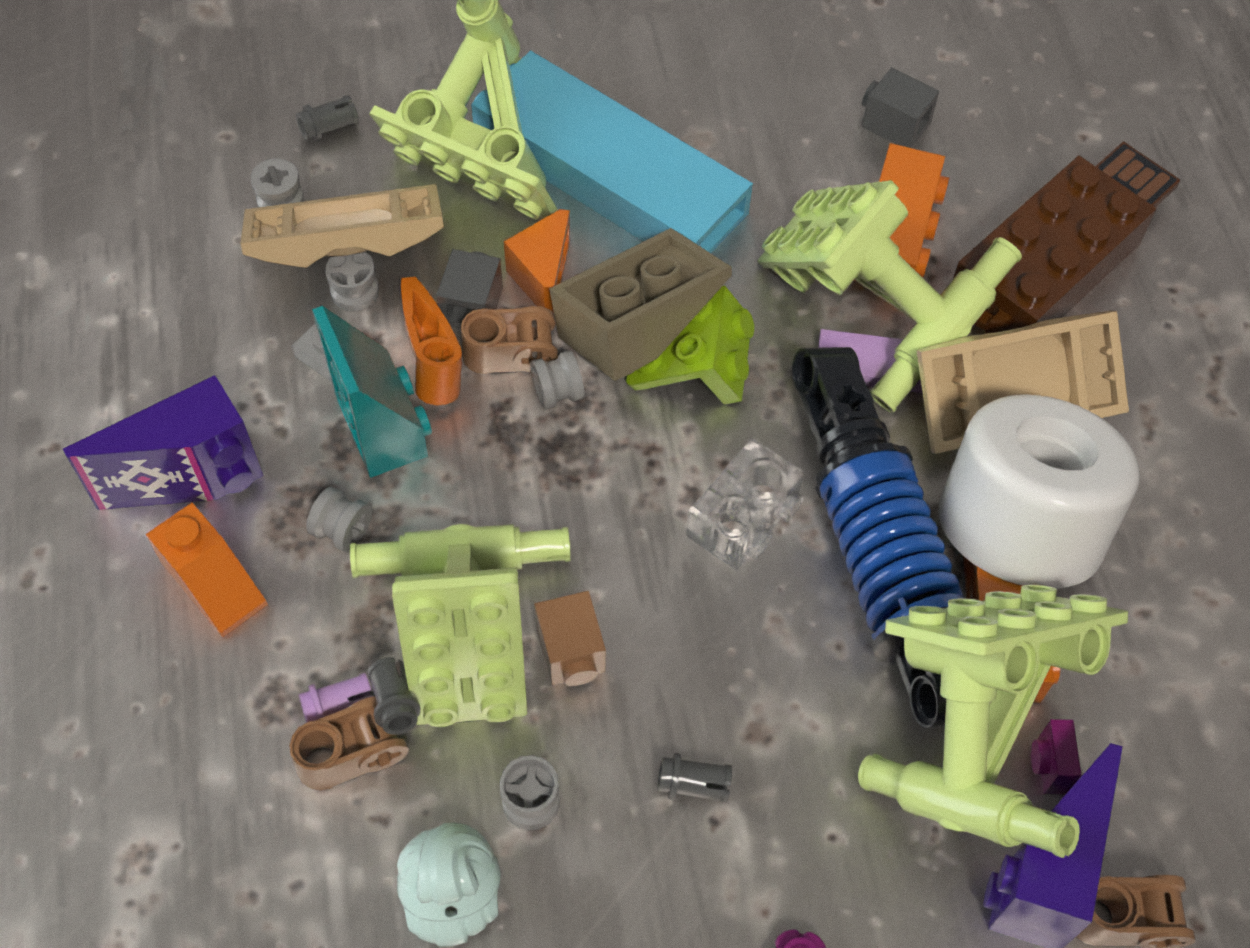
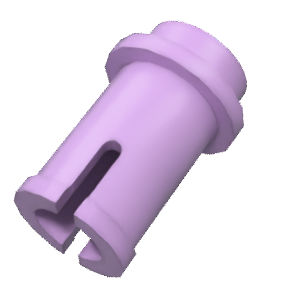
(334, 697)

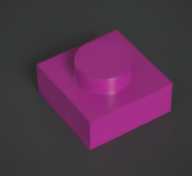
(1056, 756)

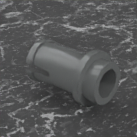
(326, 118)
(395, 706)
(694, 779)

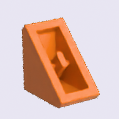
(539, 256)

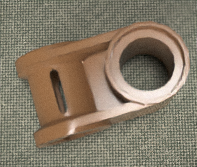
(509, 338)
(352, 744)
(1143, 913)

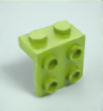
(708, 348)

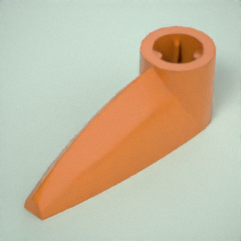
(433, 345)

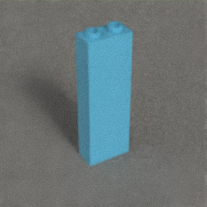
(619, 159)

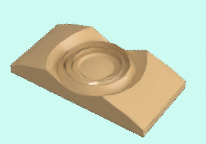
(341, 226)
(1055, 358)

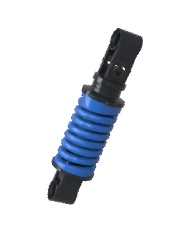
(875, 513)

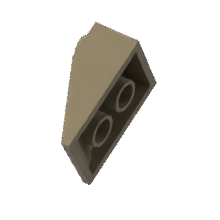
(636, 301)

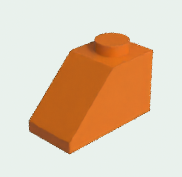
(206, 569)

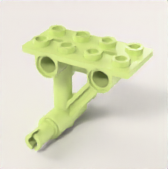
(433, 126)
(845, 238)
(461, 614)
(999, 656)

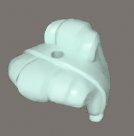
(444, 870)

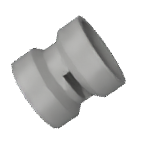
(529, 779)

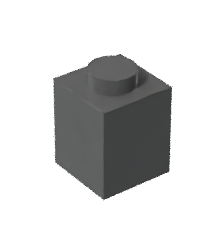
(899, 107)
(469, 284)

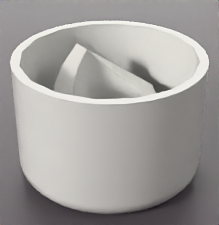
(1038, 490)

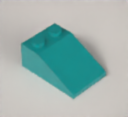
(372, 396)

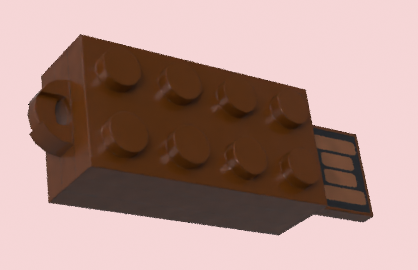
(1072, 236)

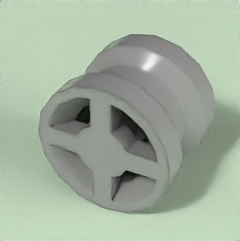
(276, 183)
(341, 276)
(557, 380)
(338, 518)

